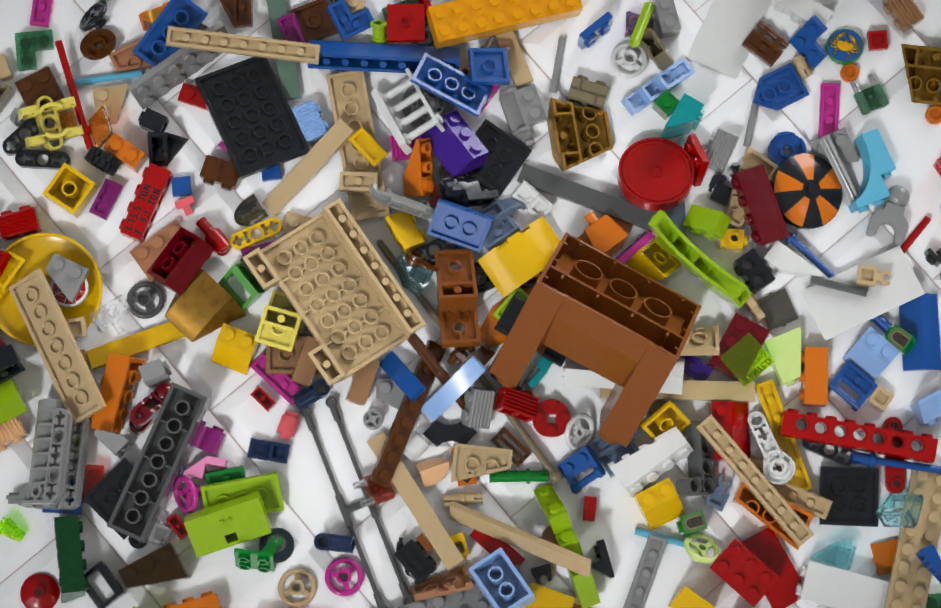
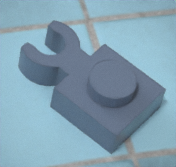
(719, 497)

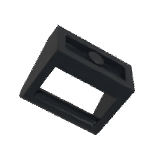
(111, 581)

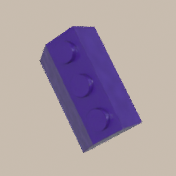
(457, 146)

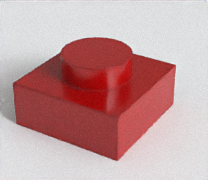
(877, 40)

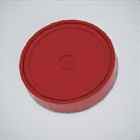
(655, 174)

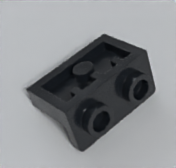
(415, 561)

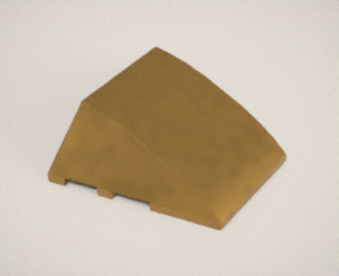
(923, 73)
(577, 133)
(202, 308)

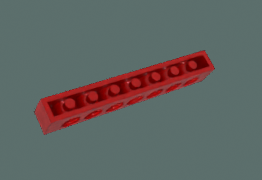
(927, 443)

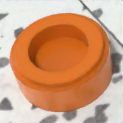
(849, 73)
(933, 115)

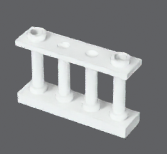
(390, 113)

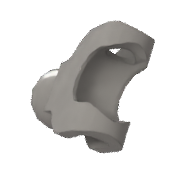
(892, 215)

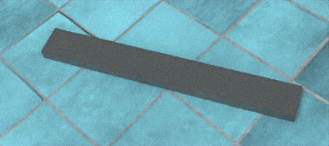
(586, 197)

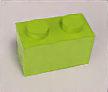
(706, 222)

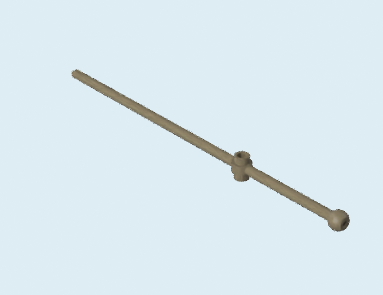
(554, 475)

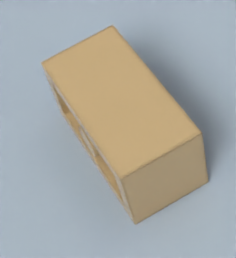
(5, 72)

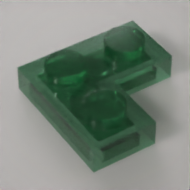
(28, 43)

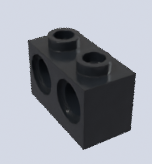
(758, 269)

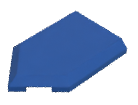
(780, 88)

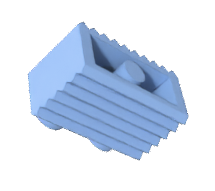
(310, 121)

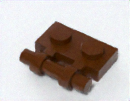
(762, 47)
(482, 353)

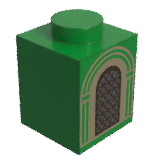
(665, 104)
(900, 339)
(691, 523)

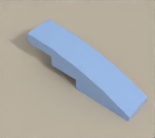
(654, 88)
(453, 388)

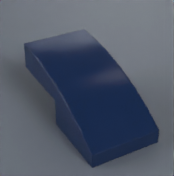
(268, 451)

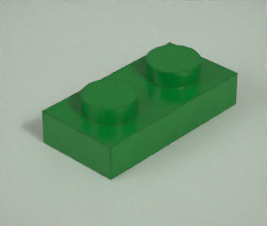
(225, 474)

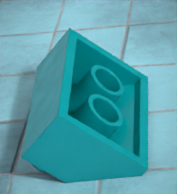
(684, 118)

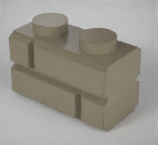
(587, 92)

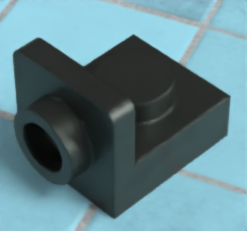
(932, 258)

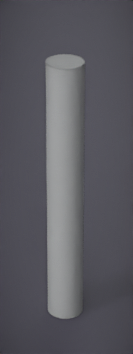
(557, 65)
(751, 124)

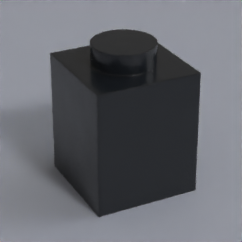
(153, 121)

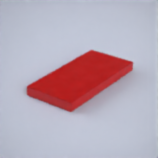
(771, 551)

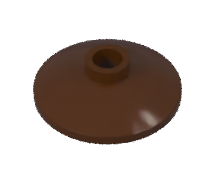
(98, 44)

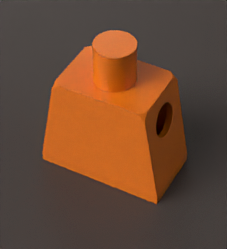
(603, 232)

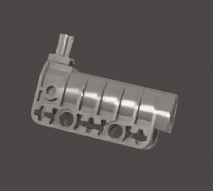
(54, 460)

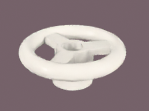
(628, 53)
(575, 430)

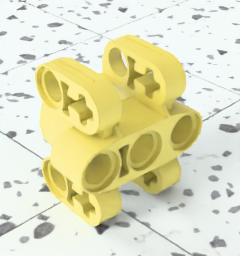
(51, 113)

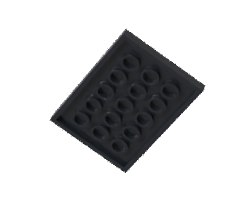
(252, 116)

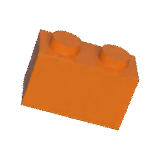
(126, 153)

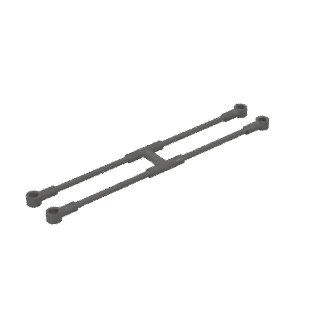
(346, 510)

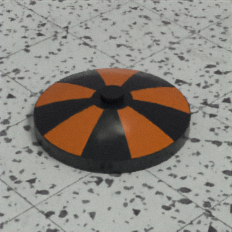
(806, 191)

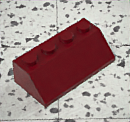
(759, 205)

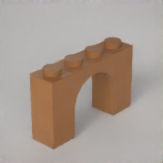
(360, 383)

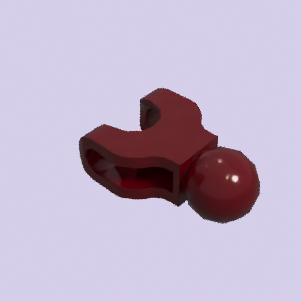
(148, 408)

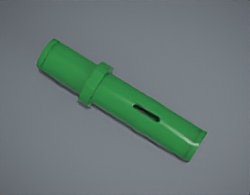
(519, 476)

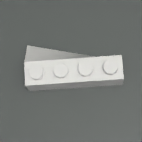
(651, 461)

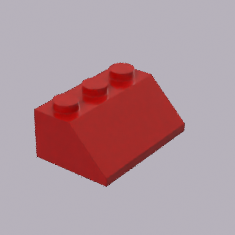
(733, 419)

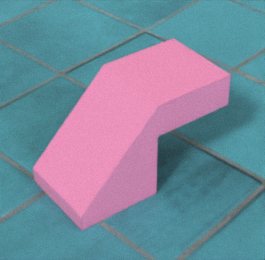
(198, 469)

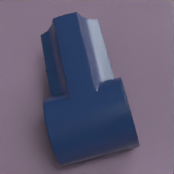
(310, 395)
(336, 542)

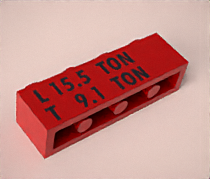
(146, 203)

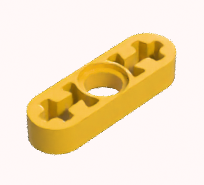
(245, 244)

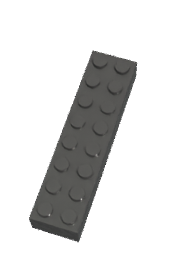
(159, 462)

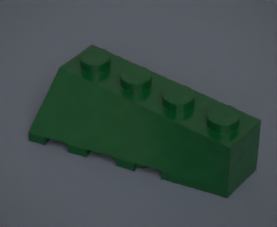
(69, 557)

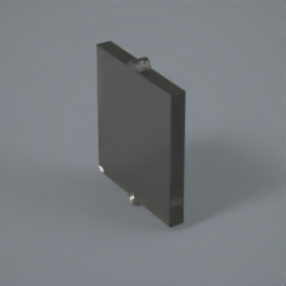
(777, 309)

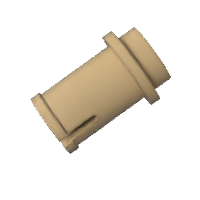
(801, 66)

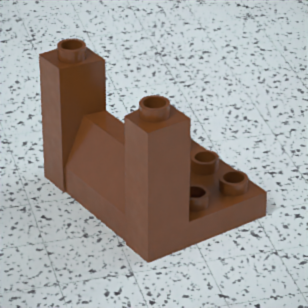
(606, 322)

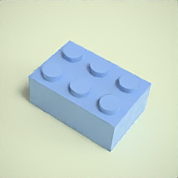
(501, 582)

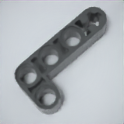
(700, 465)

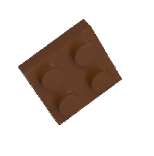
(314, 20)
(37, 85)

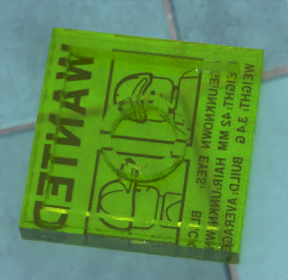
(747, 359)

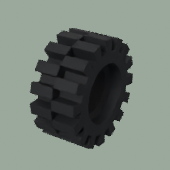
(102, 160)

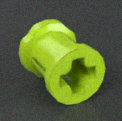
(378, 29)

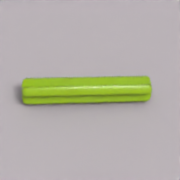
(641, 24)

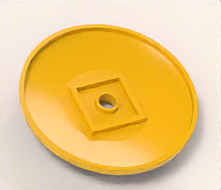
(38, 251)

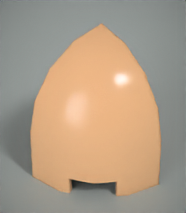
(432, 470)

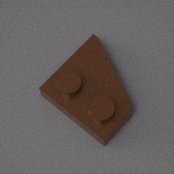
(239, 12)

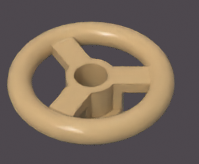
(309, 595)

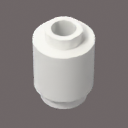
(416, 447)

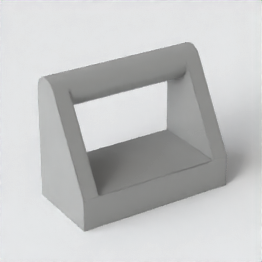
(114, 442)

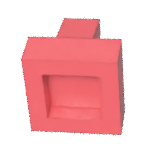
(185, 204)

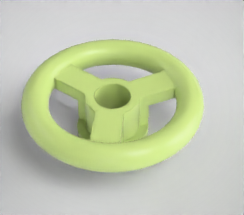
(699, 550)

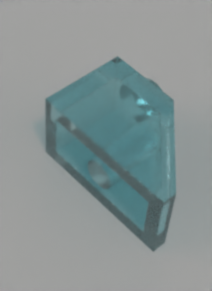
(412, 278)
(836, 554)

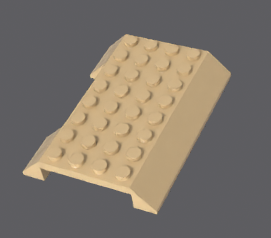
(338, 291)

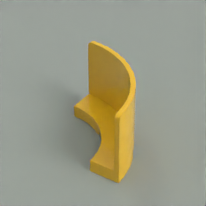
(521, 257)

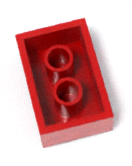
(745, 572)

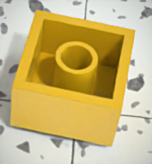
(70, 190)

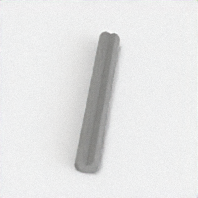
(839, 168)

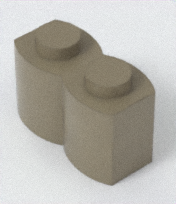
(656, 50)

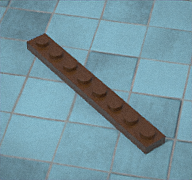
(404, 423)

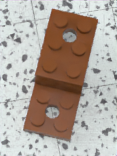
(457, 298)

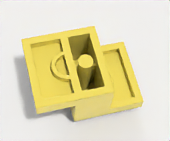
(279, 323)

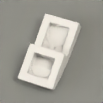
(532, 199)

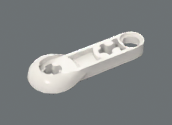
(772, 454)

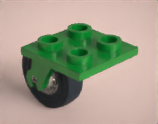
(273, 549)

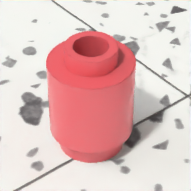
(288, 425)

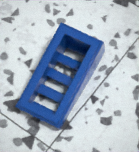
(931, 559)

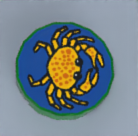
(844, 46)

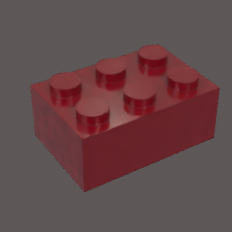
(180, 261)
(736, 330)

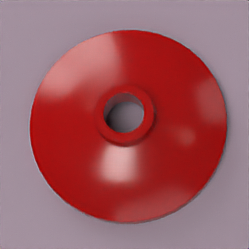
(49, 589)

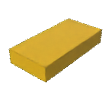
(368, 147)

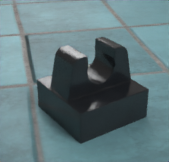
(543, 570)

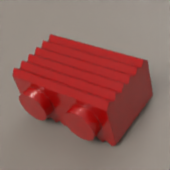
(19, 223)
(517, 403)

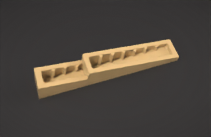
(308, 167)

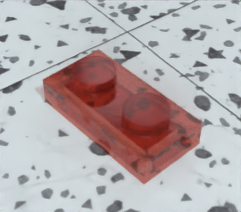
(92, 477)

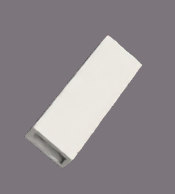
(581, 376)
(839, 588)

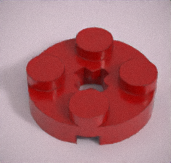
(551, 429)

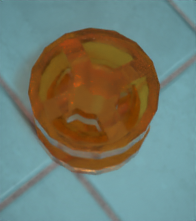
(68, 119)

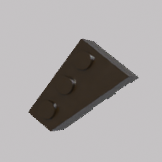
(155, 568)

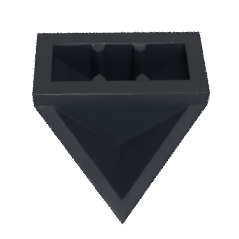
(164, 147)

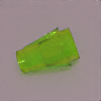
(11, 530)

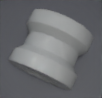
(371, 416)

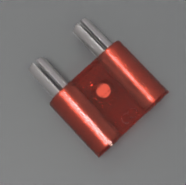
(375, 493)

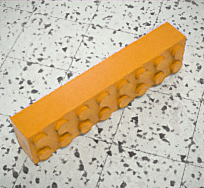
(476, 19)

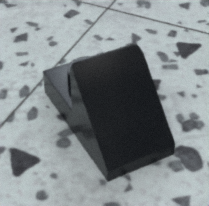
(604, 565)

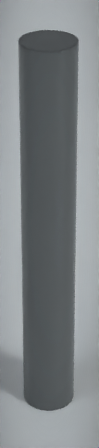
(838, 286)

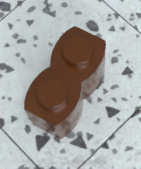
(219, 172)

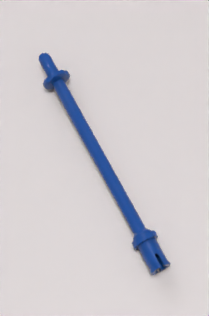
(880, 320)
(872, 460)

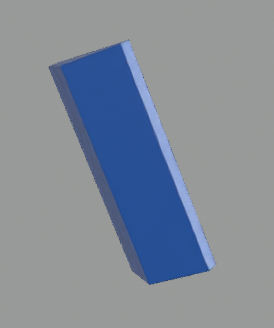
(177, 13)
(450, 84)
(921, 320)

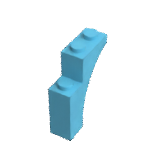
(876, 168)

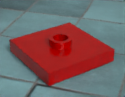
(405, 22)

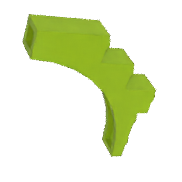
(696, 262)
(565, 537)

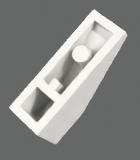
(785, 261)

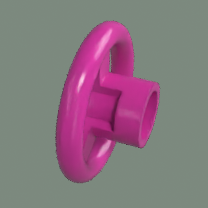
(189, 493)
(354, 566)

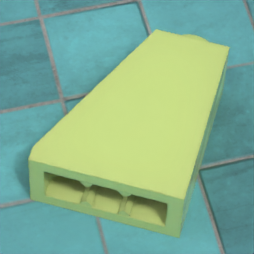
(787, 356)

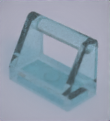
(900, 517)

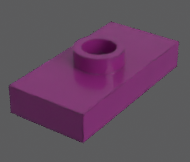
(290, 28)
(106, 199)

